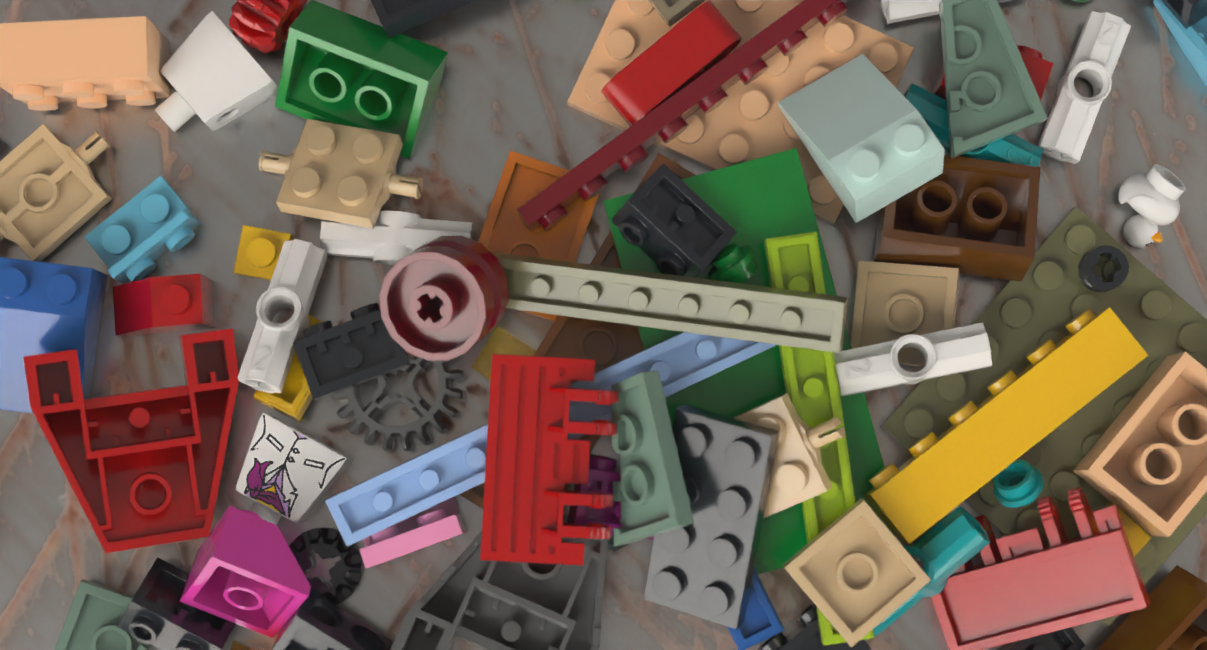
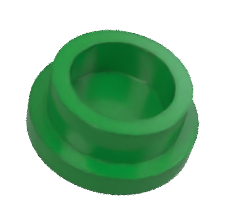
(734, 264)

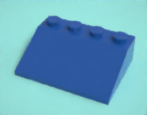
(46, 312)

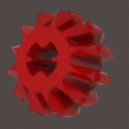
(264, 22)

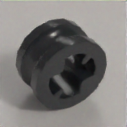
(1114, 279)

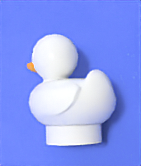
(1156, 201)

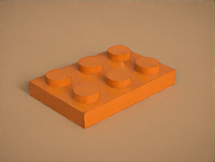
(507, 233)

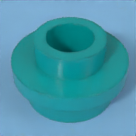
(1018, 484)

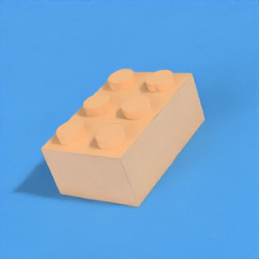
(83, 62)
(1156, 449)

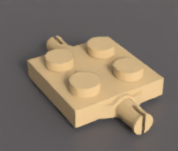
(340, 173)
(48, 191)
(797, 460)

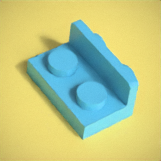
(143, 231)

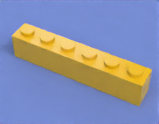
(1005, 424)

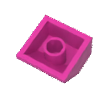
(246, 574)

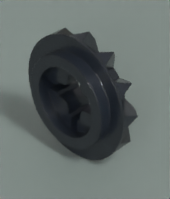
(329, 543)

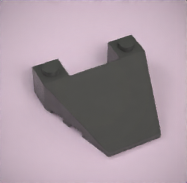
(511, 604)

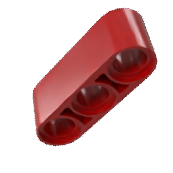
(672, 63)

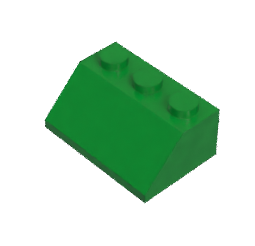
(356, 76)

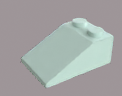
(864, 136)

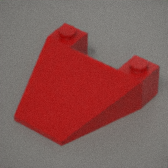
(143, 458)

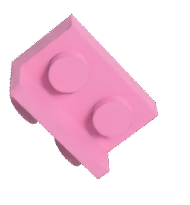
(414, 533)

